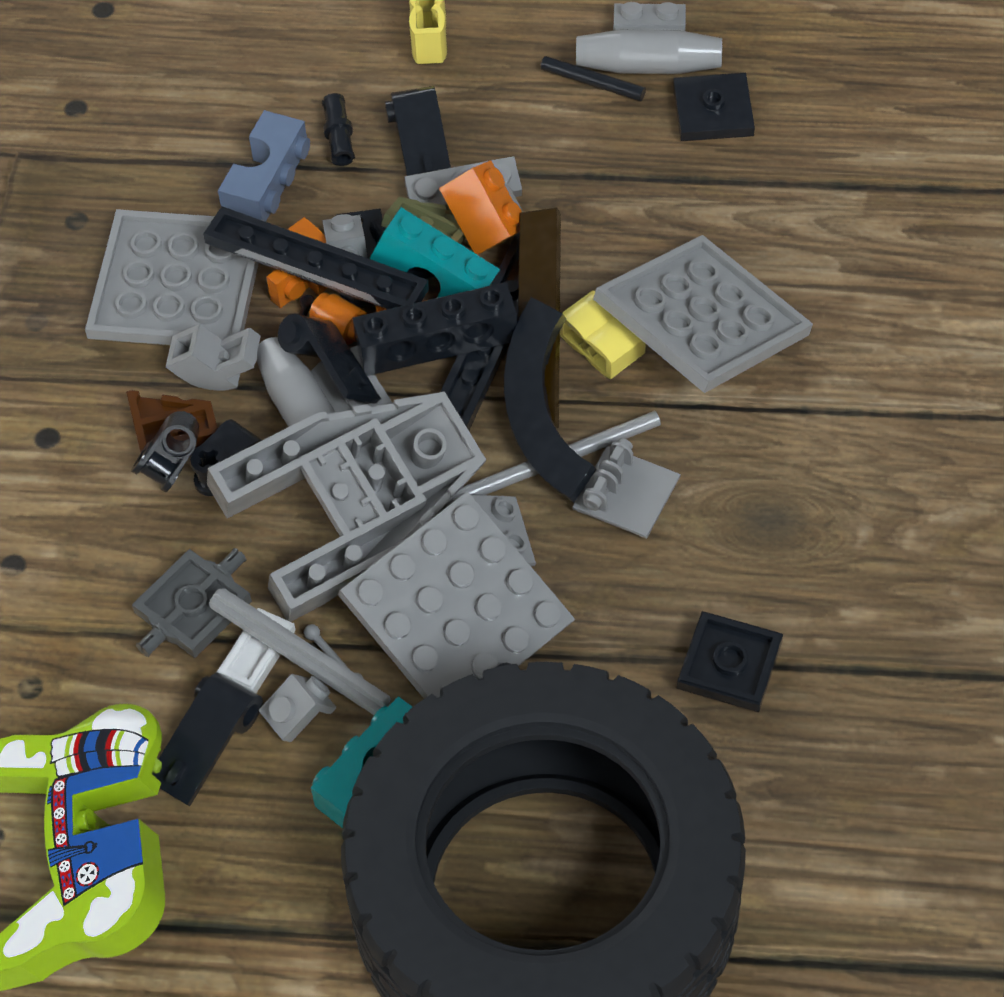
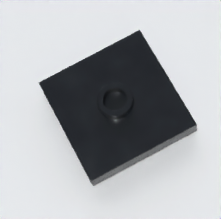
(713, 107)
(730, 661)

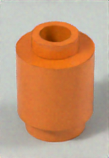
(339, 311)

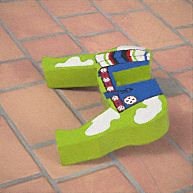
(103, 875)

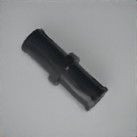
(338, 129)

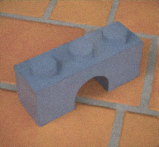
(277, 144)

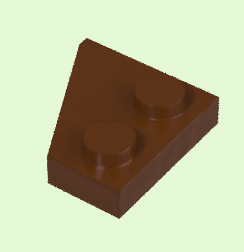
(151, 413)

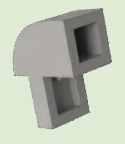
(209, 361)

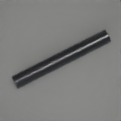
(593, 78)

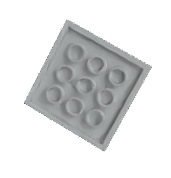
(166, 280)
(703, 313)
(455, 600)

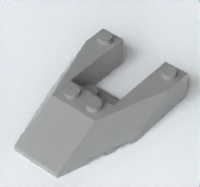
(374, 474)

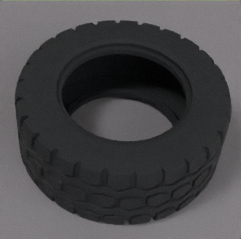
(531, 736)

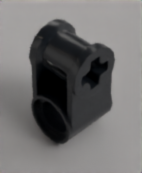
(225, 442)
(165, 456)

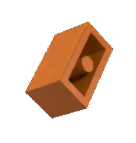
(482, 207)

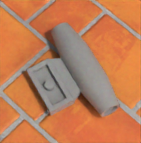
(649, 42)
(304, 392)

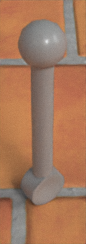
(312, 633)

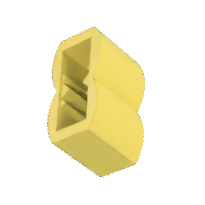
(428, 31)
(600, 337)

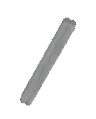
(299, 651)

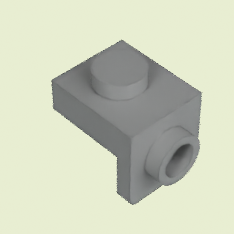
(346, 233)
(296, 705)

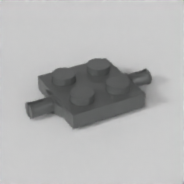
(180, 601)

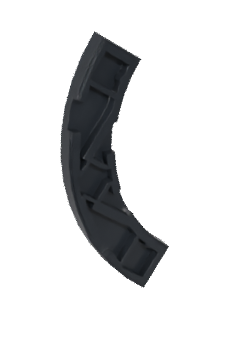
(528, 402)

